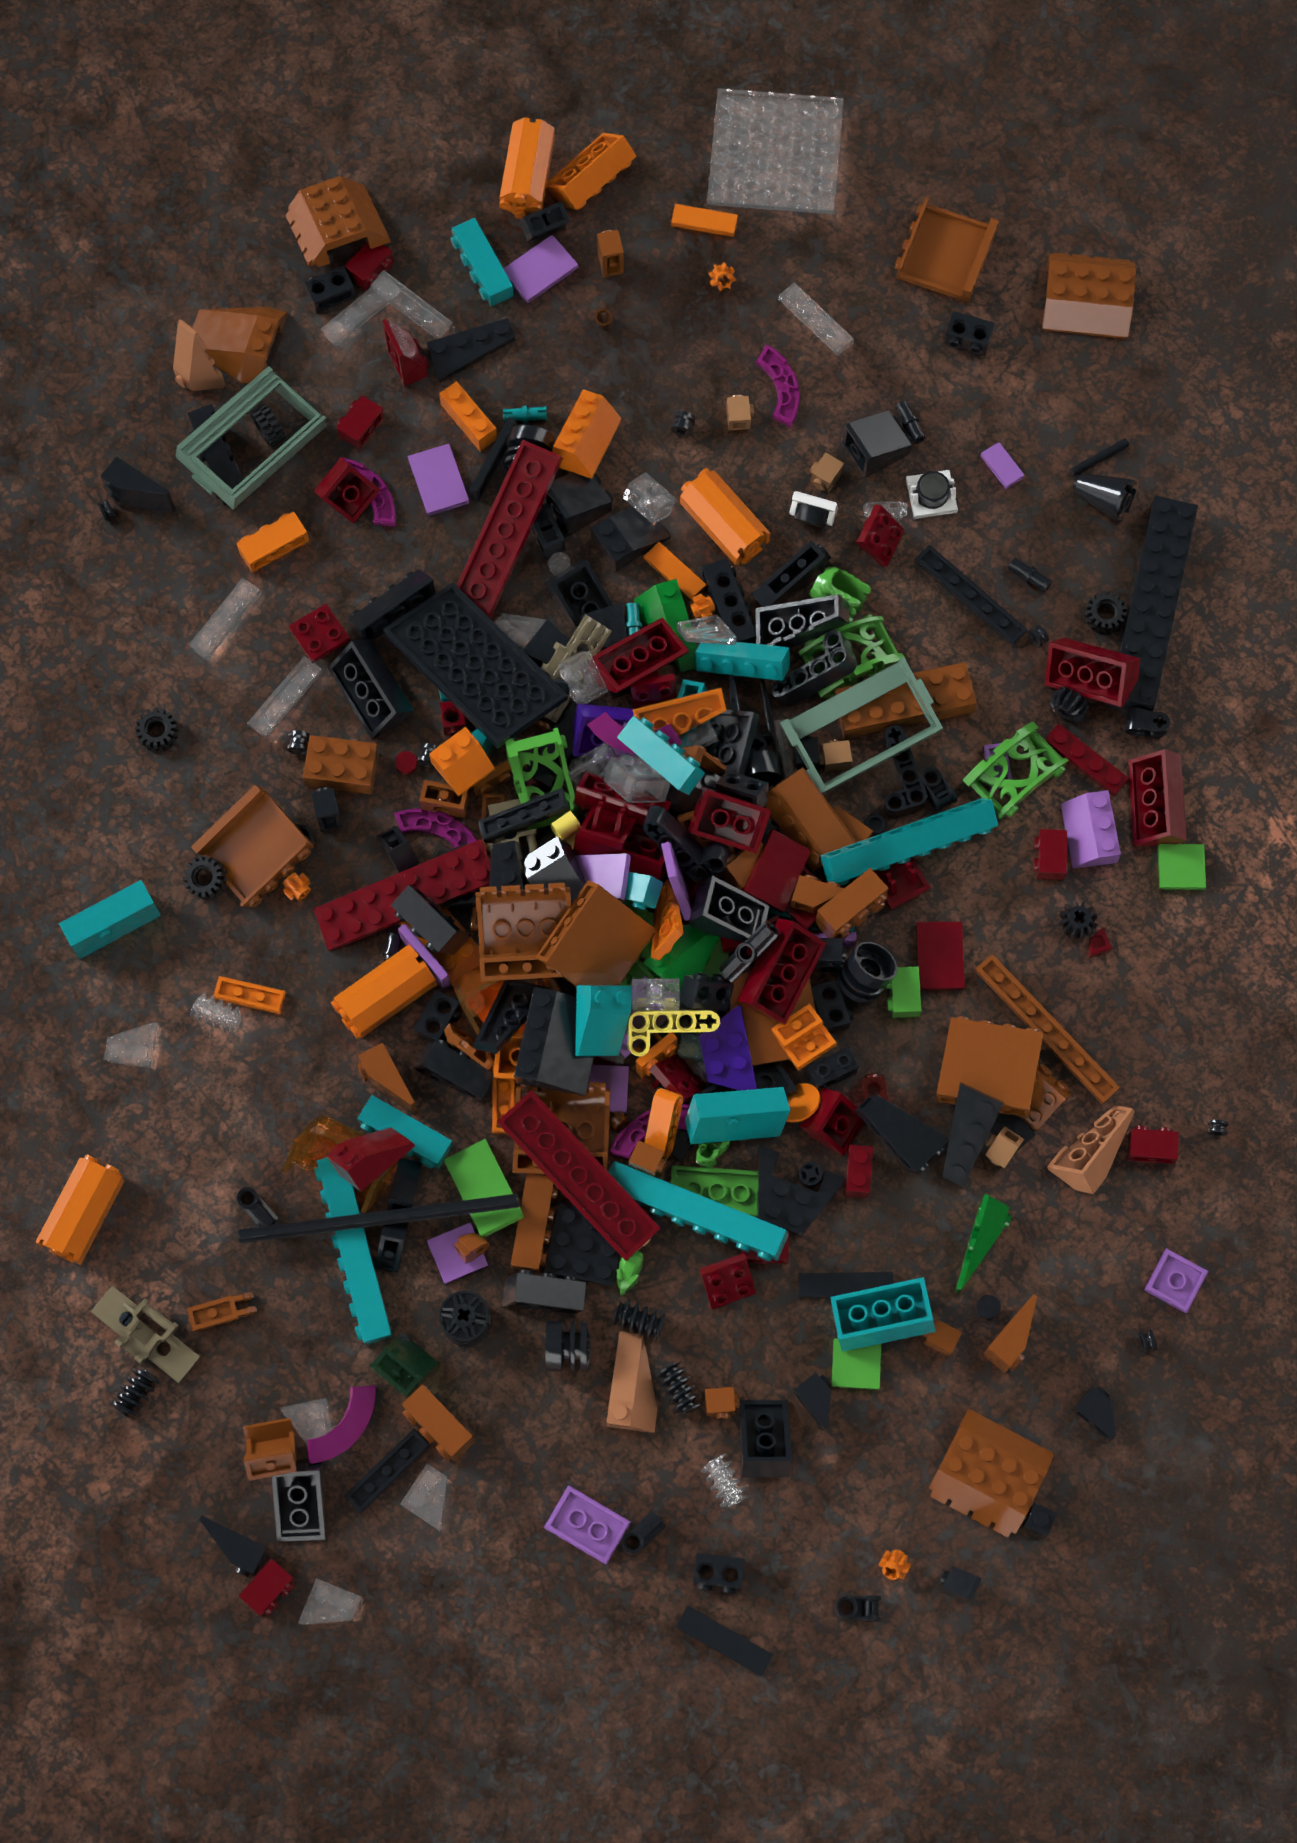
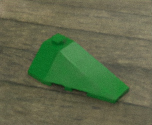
(667, 602)
(686, 956)
(988, 1225)

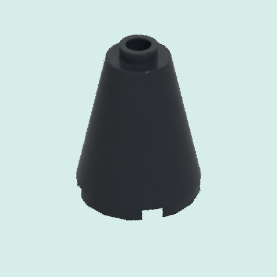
(1106, 493)

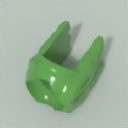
(840, 582)

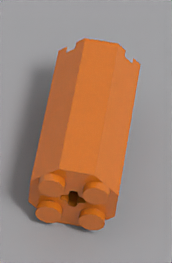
(527, 167)
(724, 517)
(383, 992)
(81, 1209)

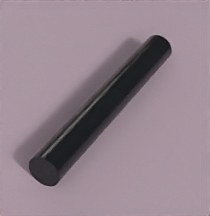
(1099, 457)

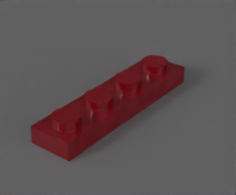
(1086, 760)

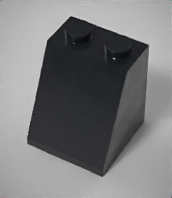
(876, 442)
(577, 501)

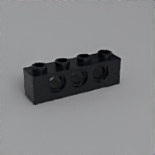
(720, 572)

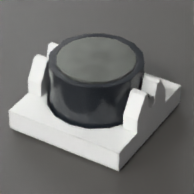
(930, 492)
(813, 510)

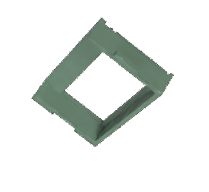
(227, 417)
(851, 700)

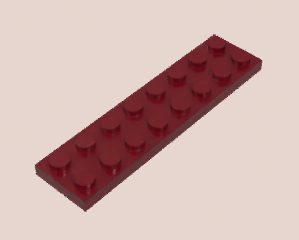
(508, 525)
(370, 908)
(578, 1175)

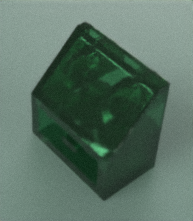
(404, 1365)

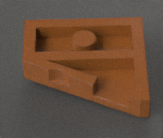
(465, 1042)

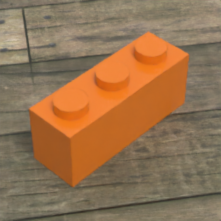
(468, 416)
(272, 541)

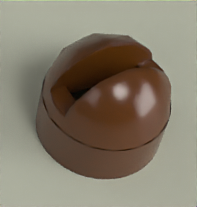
(598, 317)
(619, 1121)

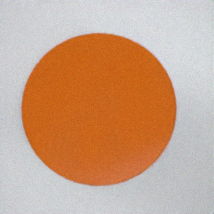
(803, 1103)

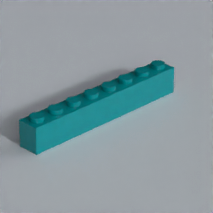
(910, 840)
(701, 1213)
(354, 1258)

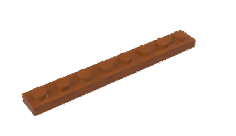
(1054, 1036)

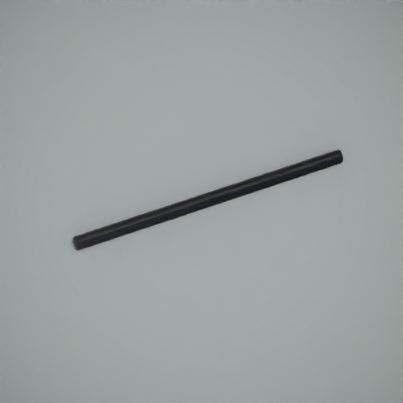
(378, 1218)

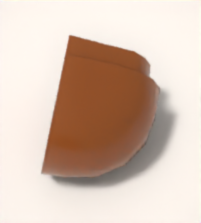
(471, 1246)

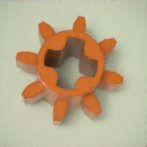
(718, 272)
(701, 606)
(296, 886)
(894, 1564)

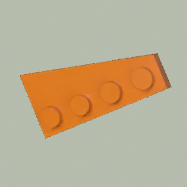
(684, 711)
(666, 922)

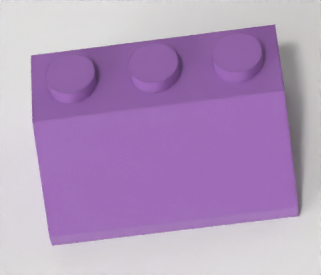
(1091, 830)

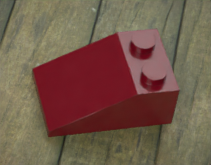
(405, 353)
(729, 820)
(368, 1156)

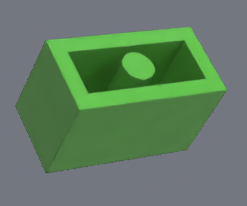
(905, 993)

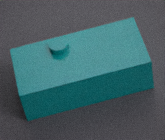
(109, 919)
(737, 1115)
(882, 1314)

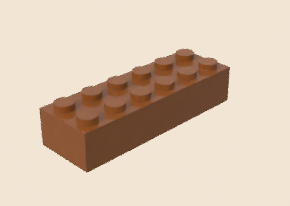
(947, 686)

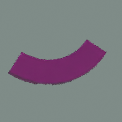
(785, 382)
(383, 503)
(608, 730)
(434, 823)
(628, 1137)
(348, 1430)

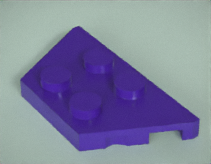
(728, 1053)

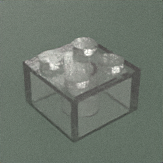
(636, 780)

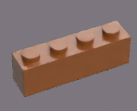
(532, 1229)

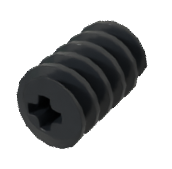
(639, 1319)
(679, 1389)
(134, 1392)

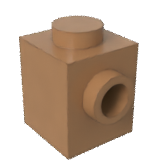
(739, 412)
(826, 472)
(835, 755)
(1003, 1147)

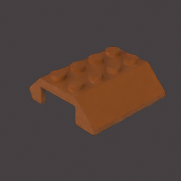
(334, 216)
(1089, 295)
(515, 928)
(584, 1117)
(991, 1473)

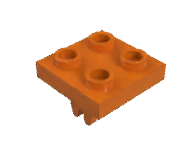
(663, 1049)

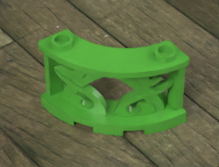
(883, 657)
(1027, 739)
(518, 759)

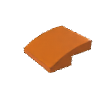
(804, 1037)

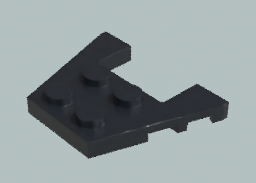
(787, 1203)

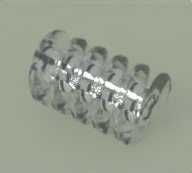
(216, 1013)
(724, 1482)

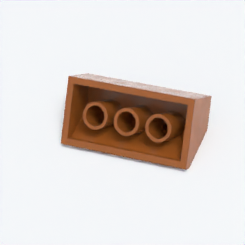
(807, 817)

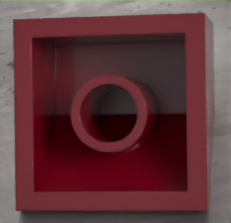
(347, 490)
(834, 1122)

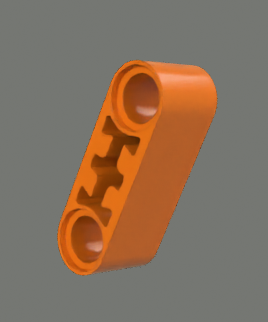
(664, 1120)

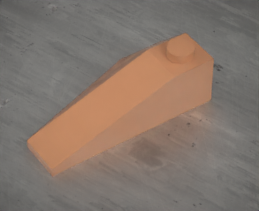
(192, 363)
(1090, 1158)
(632, 1391)

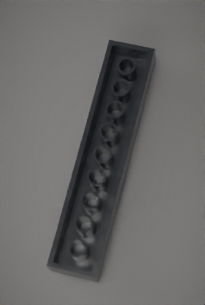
(1156, 595)

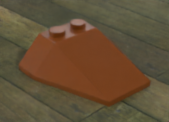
(239, 338)

